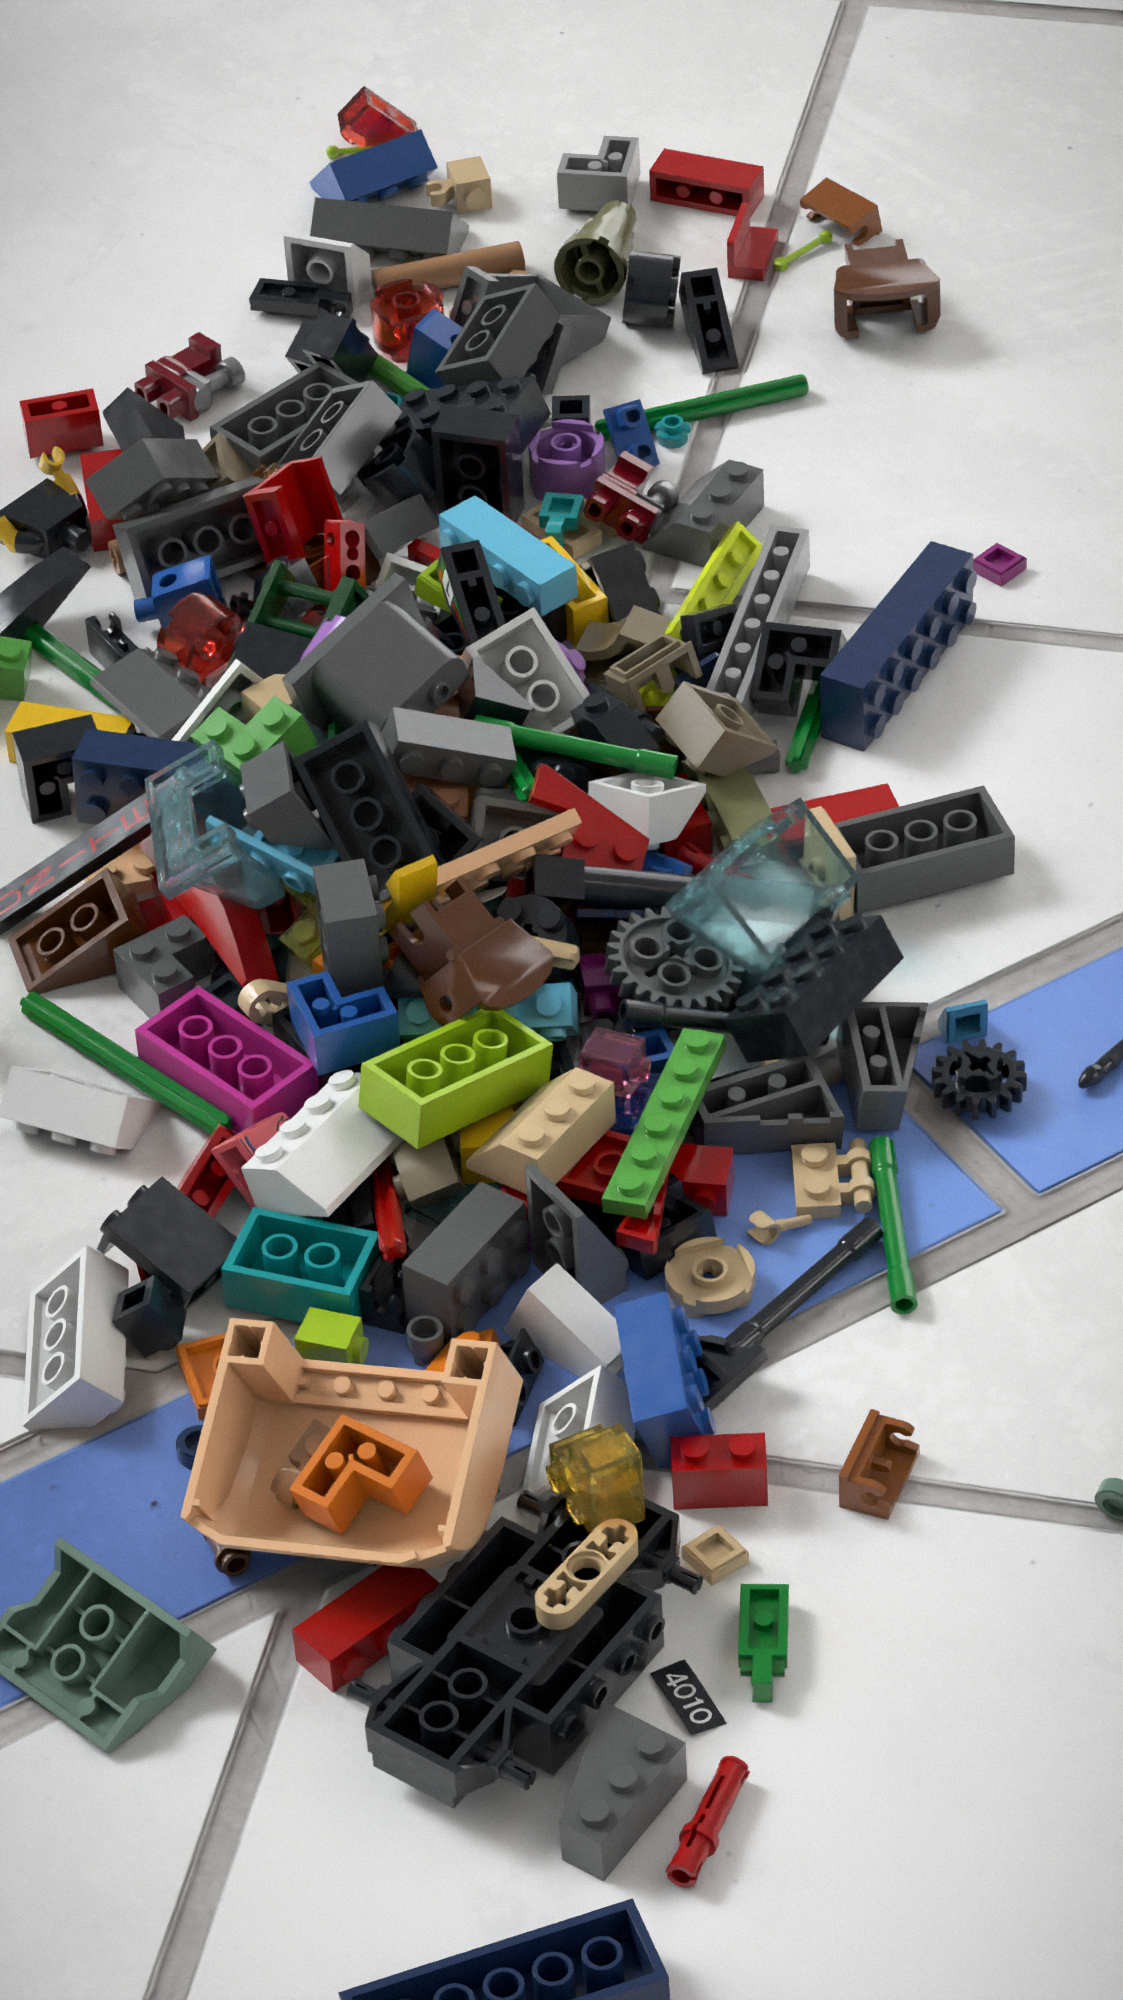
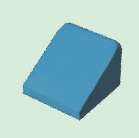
(964, 1021)

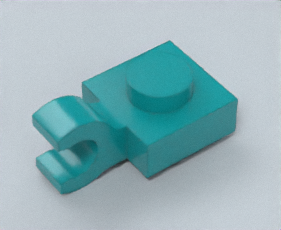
(560, 513)

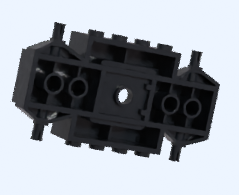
(479, 1688)

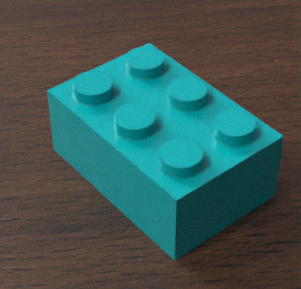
(297, 1263)

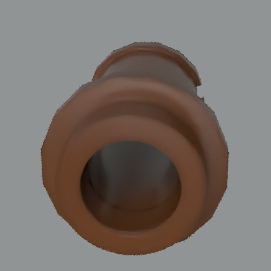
(229, 1560)

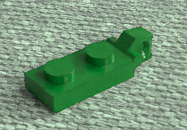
(763, 1636)

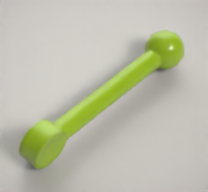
(333, 151)
(781, 263)

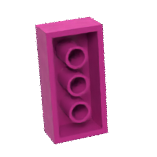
(226, 1059)

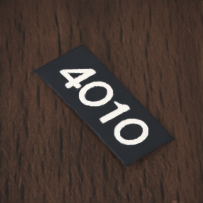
(688, 1697)

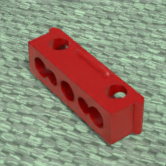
(347, 553)

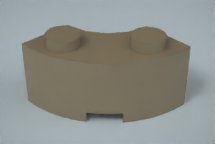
(610, 642)
(427, 1172)

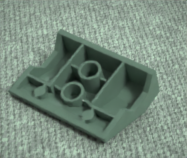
(98, 1650)

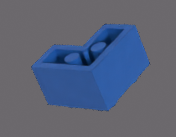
(338, 1028)

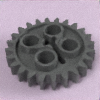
(669, 964)

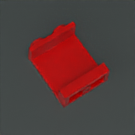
(292, 507)

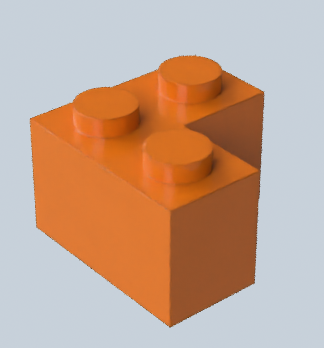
(358, 1465)

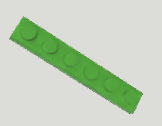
(664, 1123)

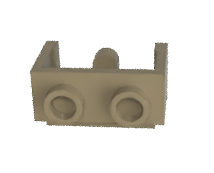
(650, 664)

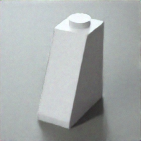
(567, 1324)

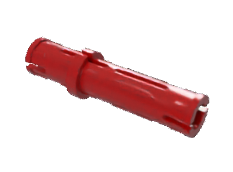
(700, 1836)

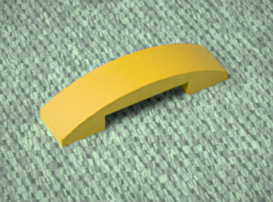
(409, 889)

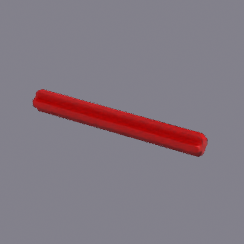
(388, 1212)

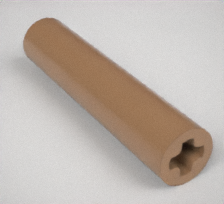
(448, 269)

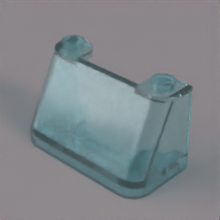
(765, 888)

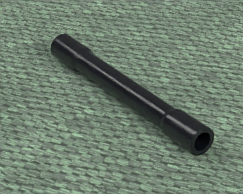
(657, 1015)
(847, 1250)

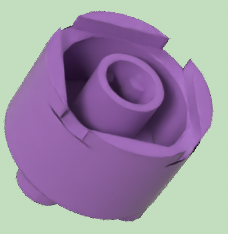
(566, 458)

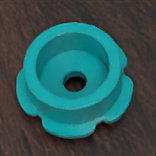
(672, 431)

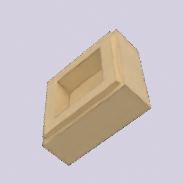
(715, 1554)

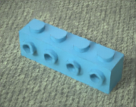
(514, 557)
(548, 1011)

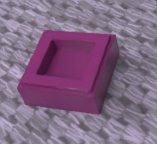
(999, 564)

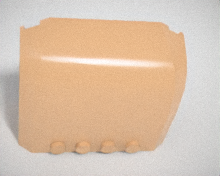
(271, 1395)

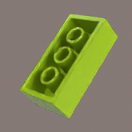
(454, 1076)

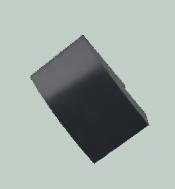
(681, 1221)

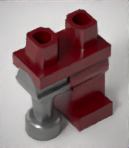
(189, 378)
(620, 500)

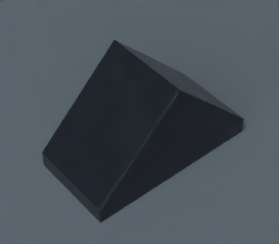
(491, 696)

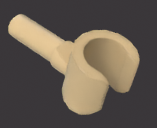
(768, 1230)

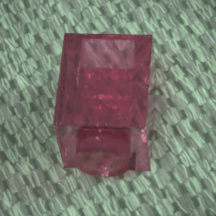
(616, 1058)

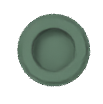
(1110, 1498)

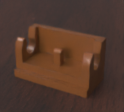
(844, 209)
(877, 1466)

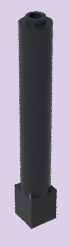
(575, 885)

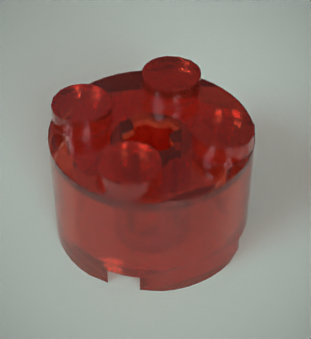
(397, 311)
(201, 633)

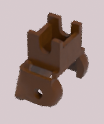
(884, 282)
(470, 956)

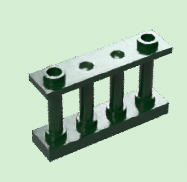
(281, 584)

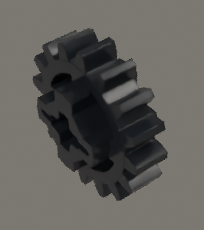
(979, 1079)

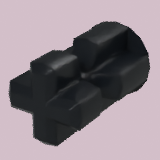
(241, 605)

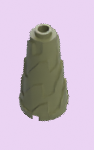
(597, 256)

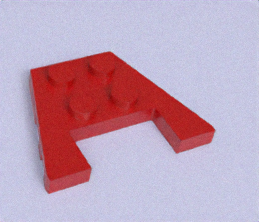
(600, 839)
(589, 1180)

